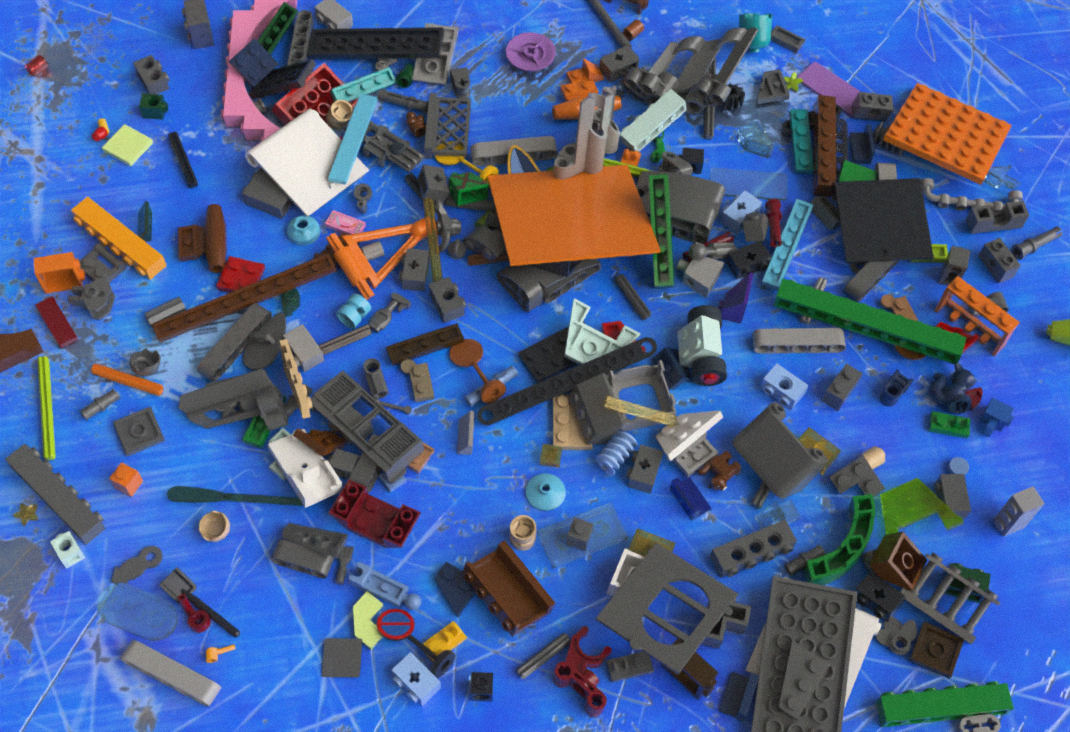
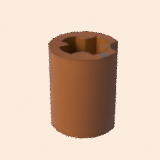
(633, 29)

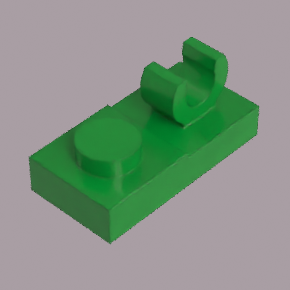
(949, 424)

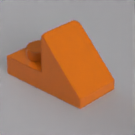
(588, 72)

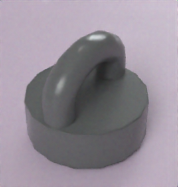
(456, 249)

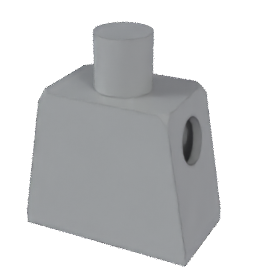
(701, 274)

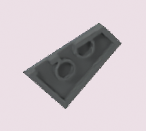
(321, 540)
(801, 679)

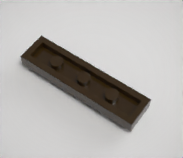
(425, 344)

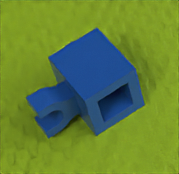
(996, 416)

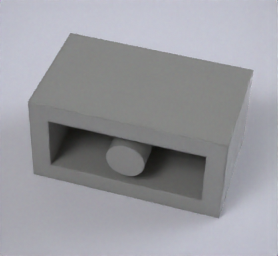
(333, 15)
(304, 348)

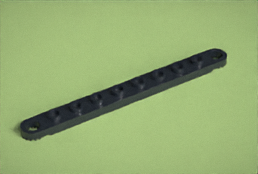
(566, 381)

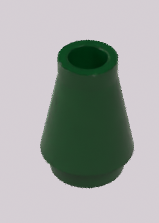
(405, 76)

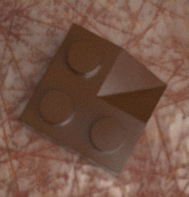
(898, 561)

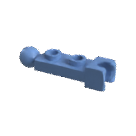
(384, 587)

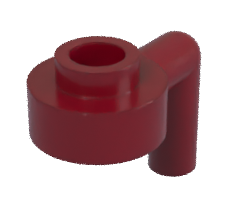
(195, 617)

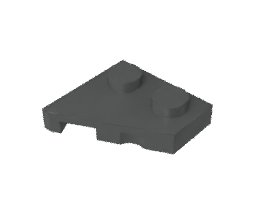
(772, 87)

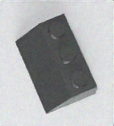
(595, 420)

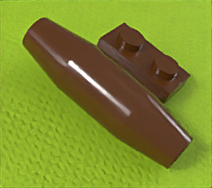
(207, 240)

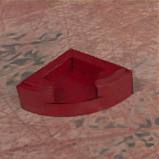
(975, 395)

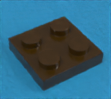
(936, 650)

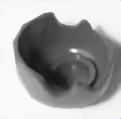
(145, 362)

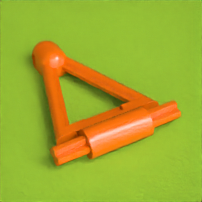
(357, 266)

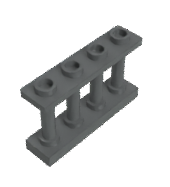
(948, 618)

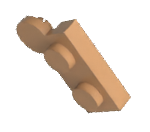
(899, 306)

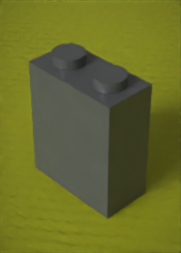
(266, 195)

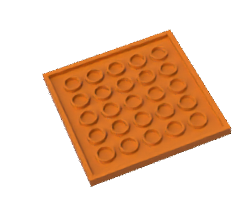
(948, 133)

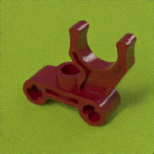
(580, 677)

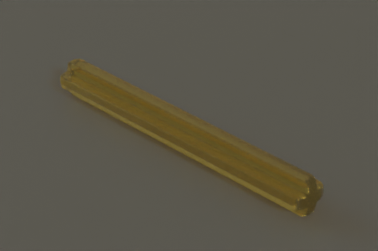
(432, 239)

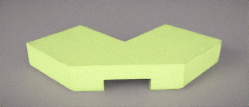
(363, 612)

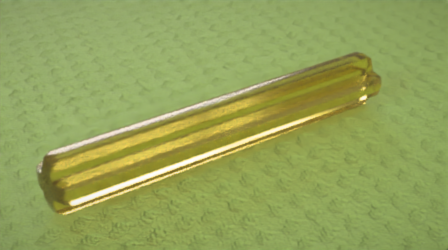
(640, 411)

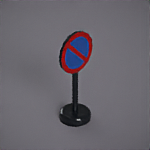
(399, 625)

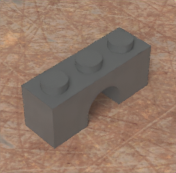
(982, 219)

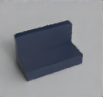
(862, 146)
(674, 372)
(738, 695)

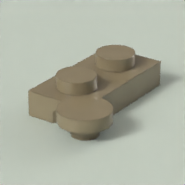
(420, 380)

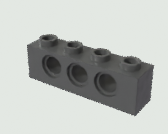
(778, 532)

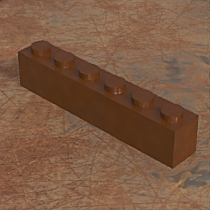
(824, 145)

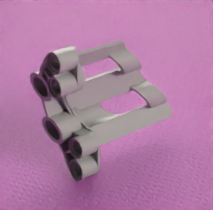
(595, 137)

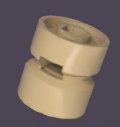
(339, 114)
(522, 532)

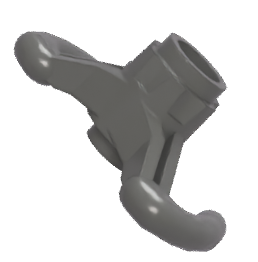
(445, 226)

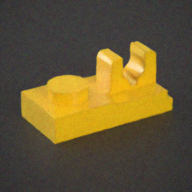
(445, 639)

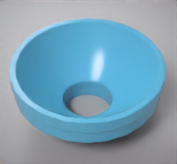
(306, 235)

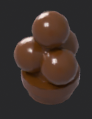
(416, 124)

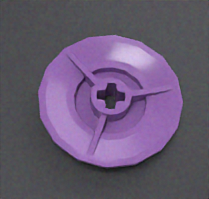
(530, 51)

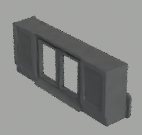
(392, 449)

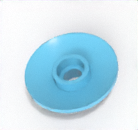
(542, 499)

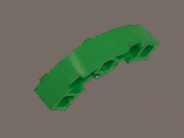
(836, 564)

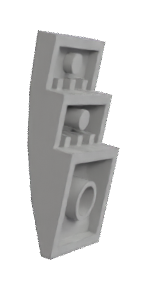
(437, 69)

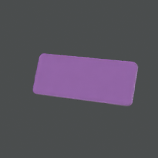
(828, 84)

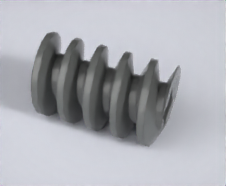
(879, 134)

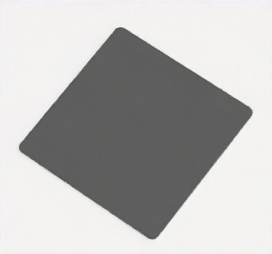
(342, 657)

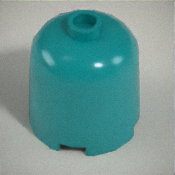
(764, 26)

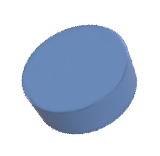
(958, 466)

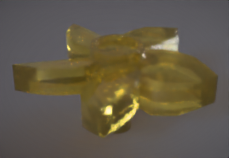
(26, 513)

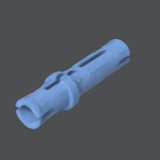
(504, 376)

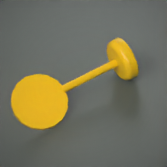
(451, 160)

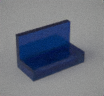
(689, 497)

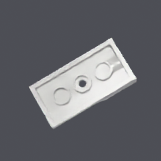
(310, 483)

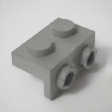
(695, 456)

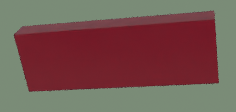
(56, 322)

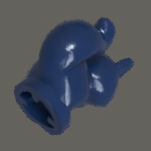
(953, 395)

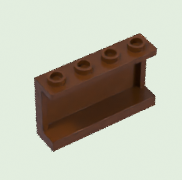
(508, 589)

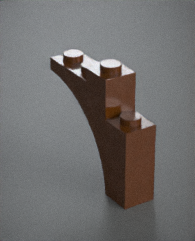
(18, 348)

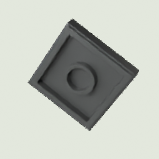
(138, 431)

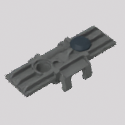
(384, 149)

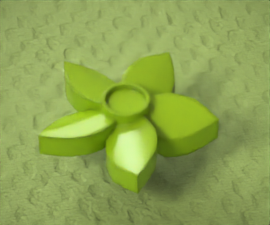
(792, 82)

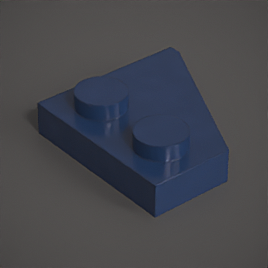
(454, 588)

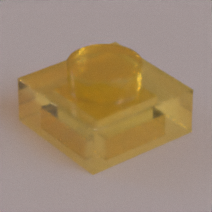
(551, 455)

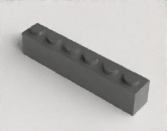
(56, 494)

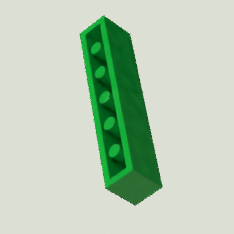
(662, 229)
(944, 704)

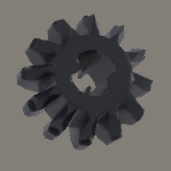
(735, 98)

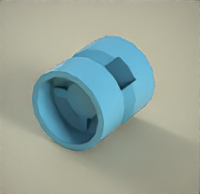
(354, 309)

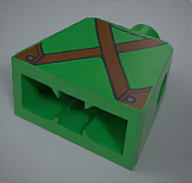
(467, 188)

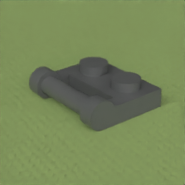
(95, 268)

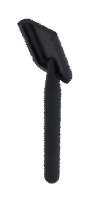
(178, 583)

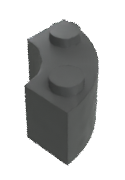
(485, 242)

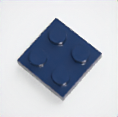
(253, 63)

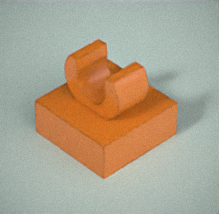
(631, 157)

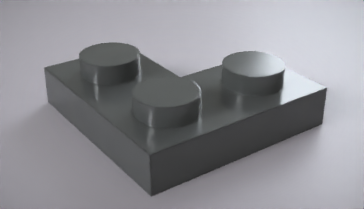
(858, 473)

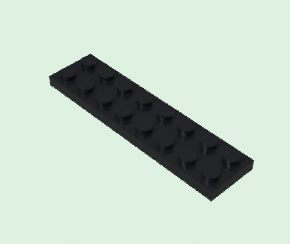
(375, 43)

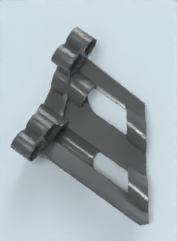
(695, 83)

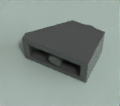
(755, 226)

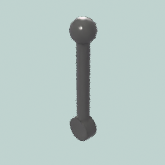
(407, 410)

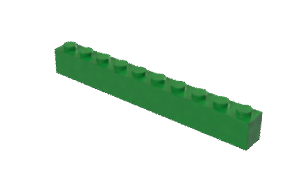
(870, 321)

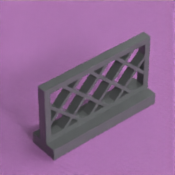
(433, 121)

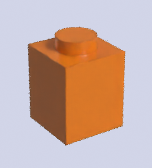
(126, 479)

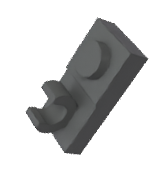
(629, 666)

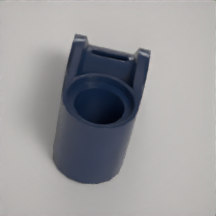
(897, 387)

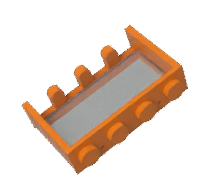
(980, 313)

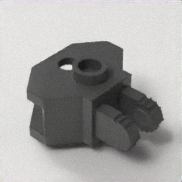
(94, 298)

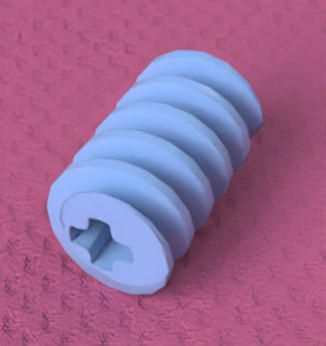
(615, 452)

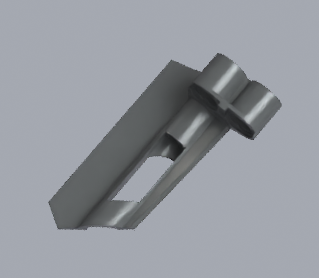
(250, 391)

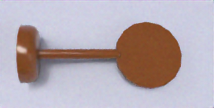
(469, 354)

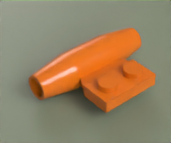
(573, 94)

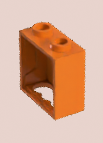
(58, 272)

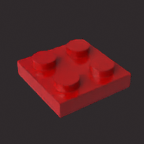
(239, 274)

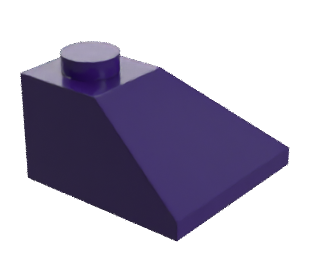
(736, 300)

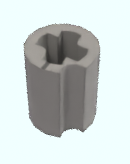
(373, 251)

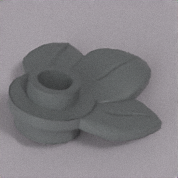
(896, 632)

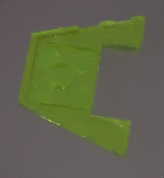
(913, 503)

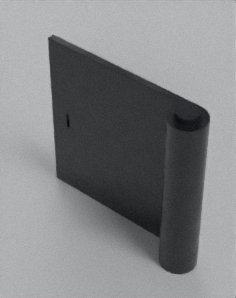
(883, 220)

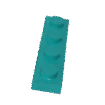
(365, 85)
(801, 141)

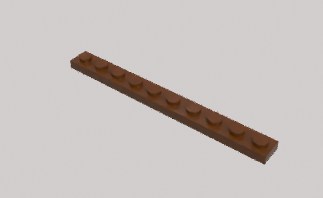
(244, 298)

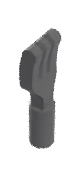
(344, 557)

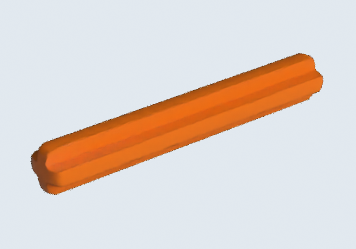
(127, 379)

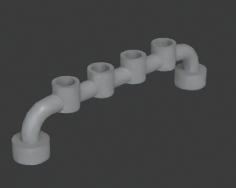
(962, 202)

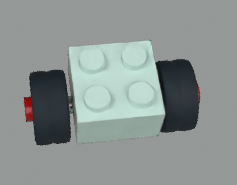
(701, 346)

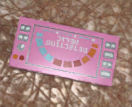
(344, 223)

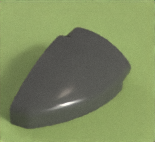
(532, 285)

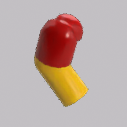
(102, 131)

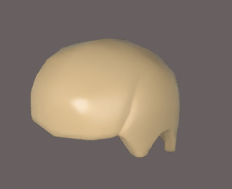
(214, 526)

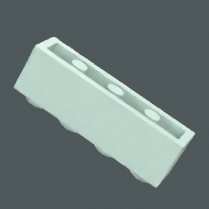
(653, 121)

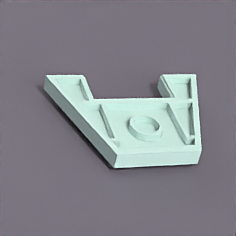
(587, 343)

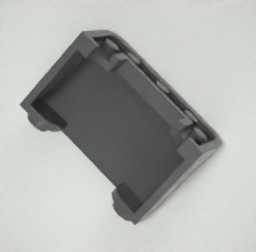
(777, 453)

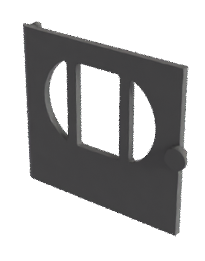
(631, 603)

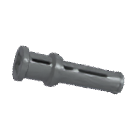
(1031, 245)

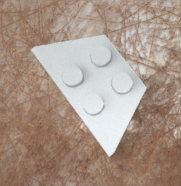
(686, 431)

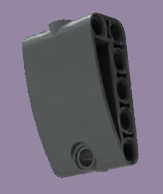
(692, 204)

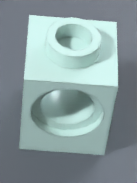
(71, 555)

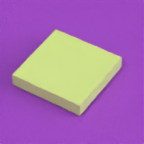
(127, 145)

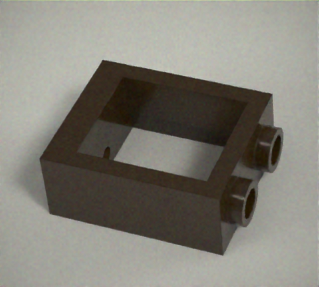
(696, 675)

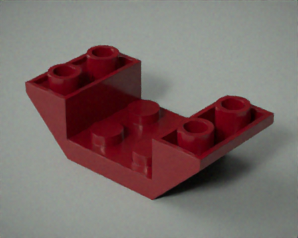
(373, 517)

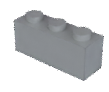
(1018, 511)

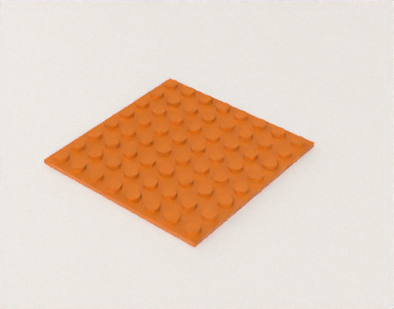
(571, 217)

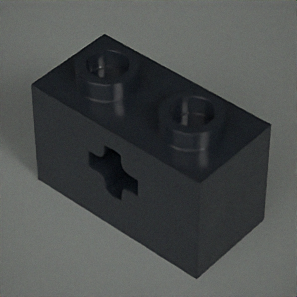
(748, 259)
(889, 598)

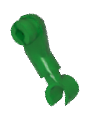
(656, 155)

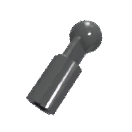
(714, 250)

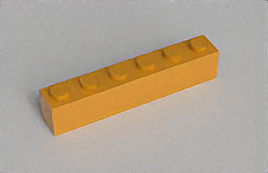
(118, 238)

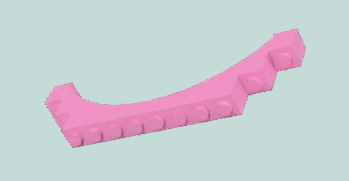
(238, 106)

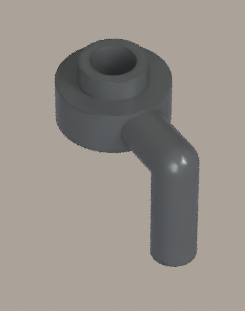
(362, 201)

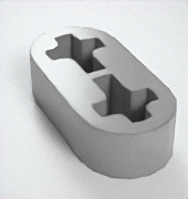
(978, 721)

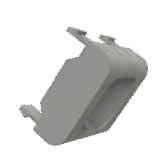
(638, 376)

